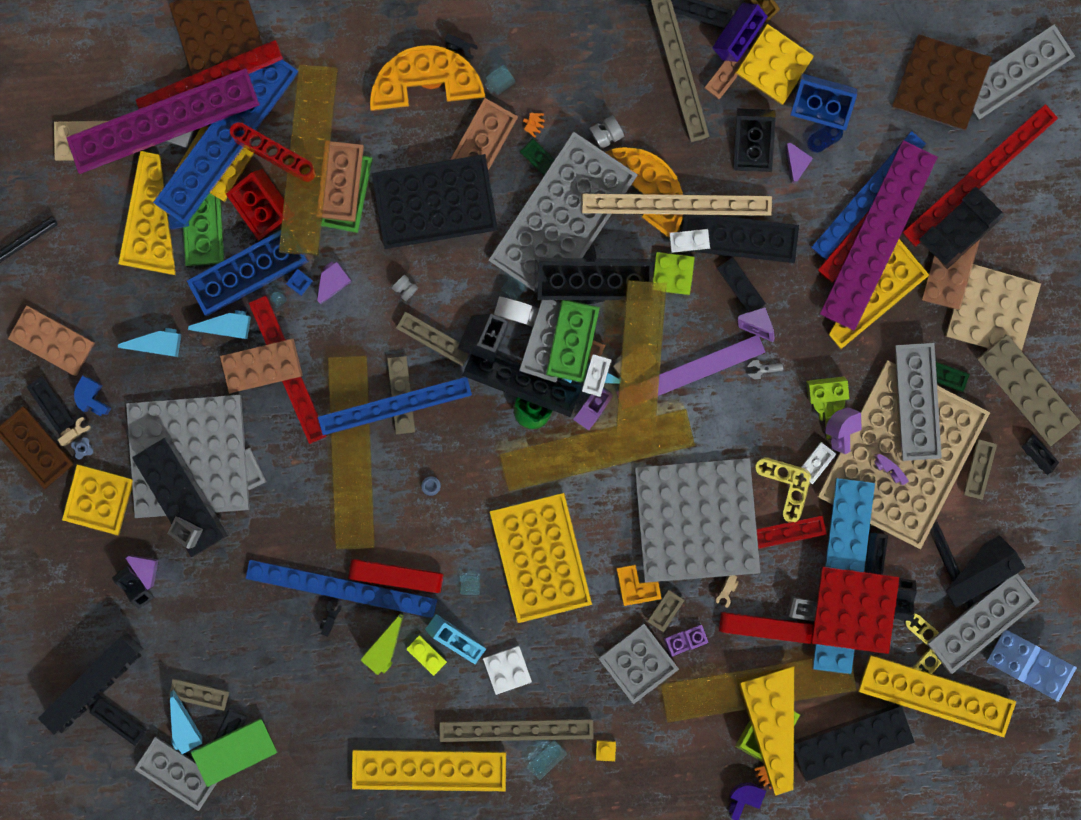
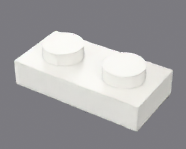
(689, 240)
(596, 375)
(818, 461)

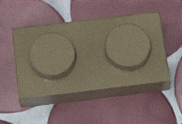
(665, 610)

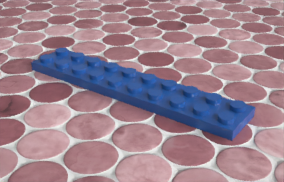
(217, 148)

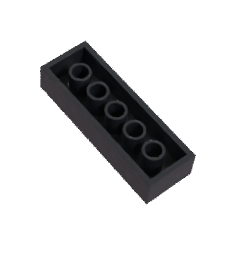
(588, 277)
(179, 492)
(88, 686)
(852, 742)

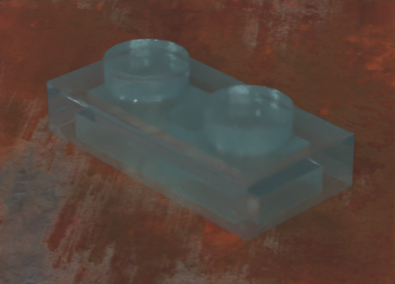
(546, 759)

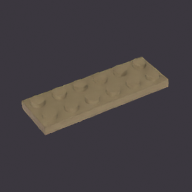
(1028, 390)

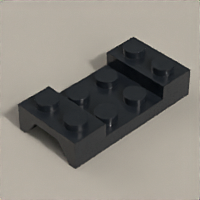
(962, 228)

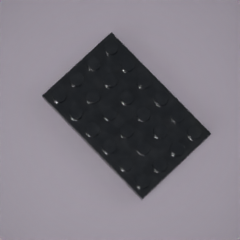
(435, 201)

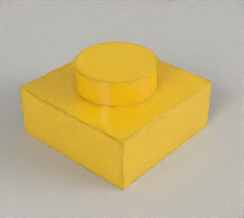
(605, 750)

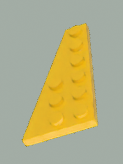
(147, 230)
(897, 280)
(771, 714)

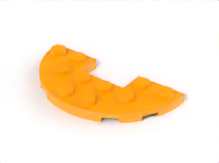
(424, 67)
(652, 178)

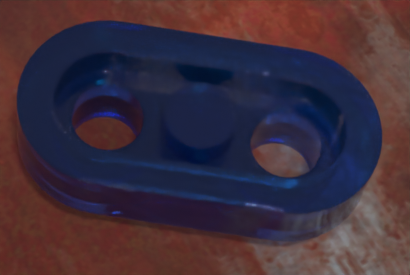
(825, 137)

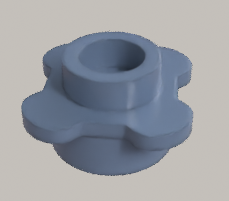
(83, 443)

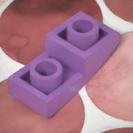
(886, 465)
(686, 640)

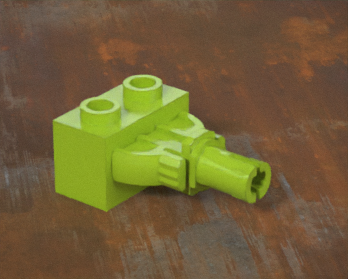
(828, 396)

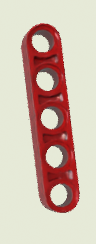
(266, 145)
(395, 576)
(766, 627)

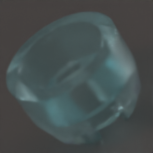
(278, 299)

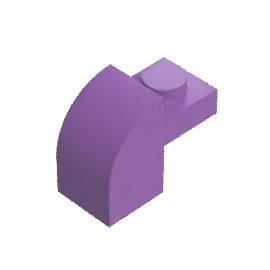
(841, 426)

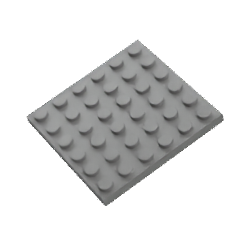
(207, 437)
(697, 520)

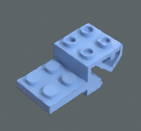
(1031, 665)

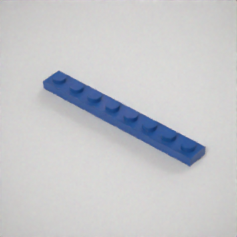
(858, 206)
(394, 406)

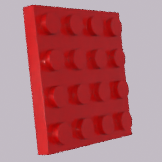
(855, 610)

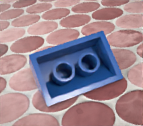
(824, 101)

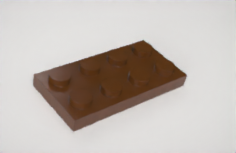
(34, 447)

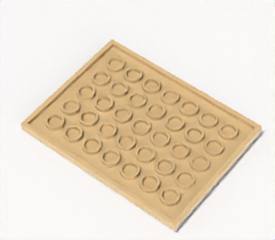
(909, 508)

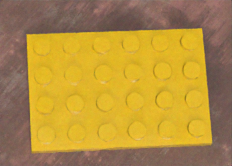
(540, 558)

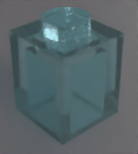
(499, 80)

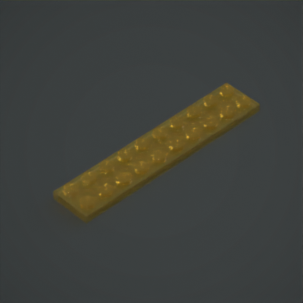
(311, 141)
(593, 451)
(351, 456)
(723, 694)

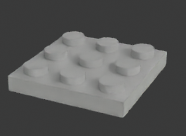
(638, 663)

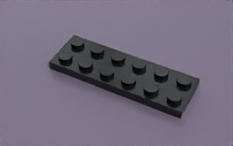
(746, 237)
(506, 377)

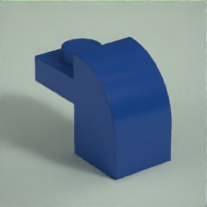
(85, 396)

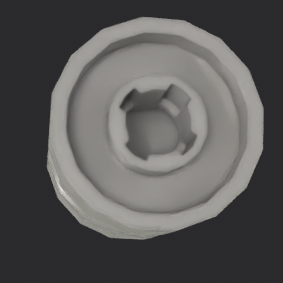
(606, 132)

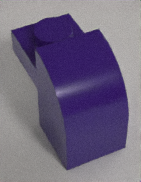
(745, 794)

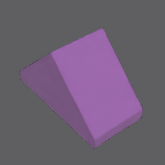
(797, 161)
(757, 323)
(144, 568)

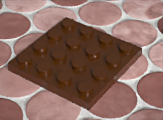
(214, 30)
(942, 82)

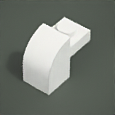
(516, 311)

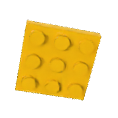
(774, 64)
(232, 174)
(98, 499)

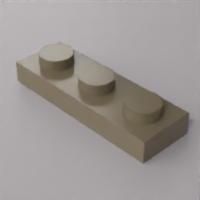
(980, 469)
(200, 694)

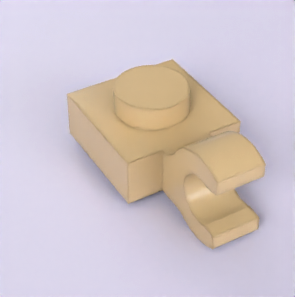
(69, 435)
(729, 585)

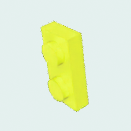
(426, 655)

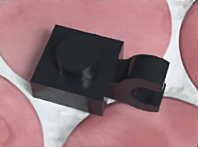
(456, 43)
(327, 624)

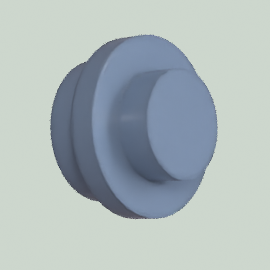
(431, 486)

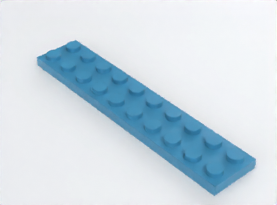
(846, 551)

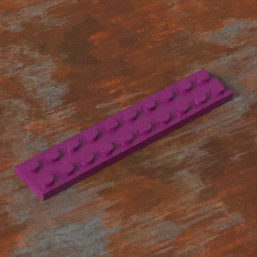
(162, 121)
(878, 235)

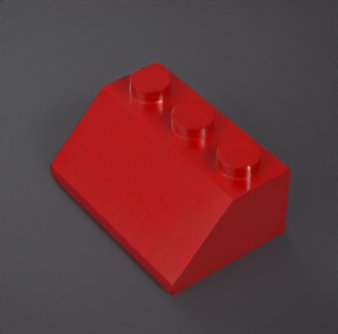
(258, 203)

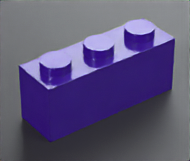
(740, 32)

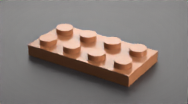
(486, 132)
(343, 181)
(949, 285)
(51, 340)
(261, 366)

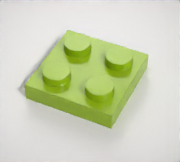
(675, 271)

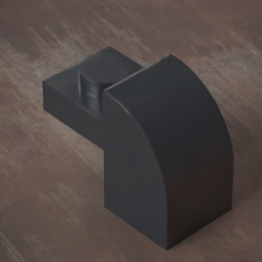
(133, 587)
(905, 600)

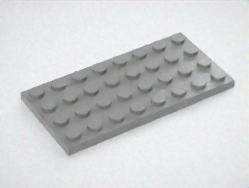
(552, 217)

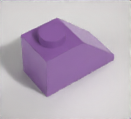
(332, 281)
(592, 409)

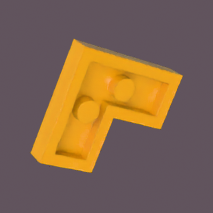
(632, 590)

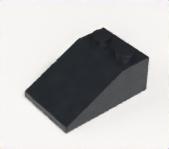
(754, 139)

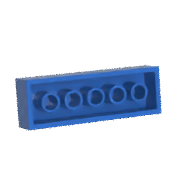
(243, 274)

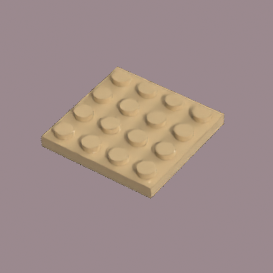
(994, 307)

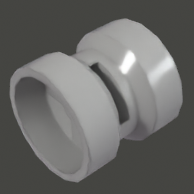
(404, 287)

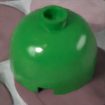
(530, 414)

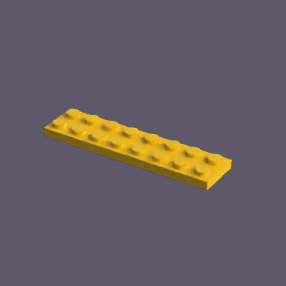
(936, 695)
(429, 770)

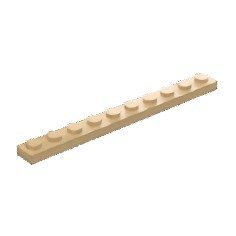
(676, 204)

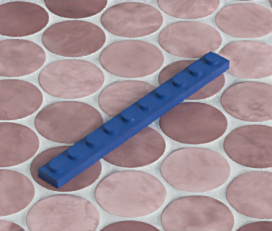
(341, 588)

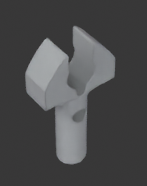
(763, 368)

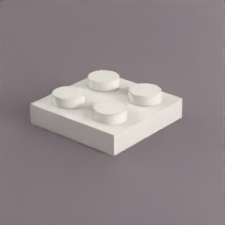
(507, 670)

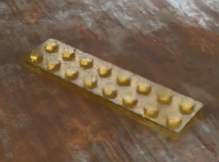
(640, 358)

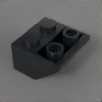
(484, 336)

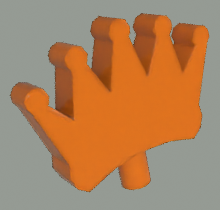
(532, 123)
(762, 772)

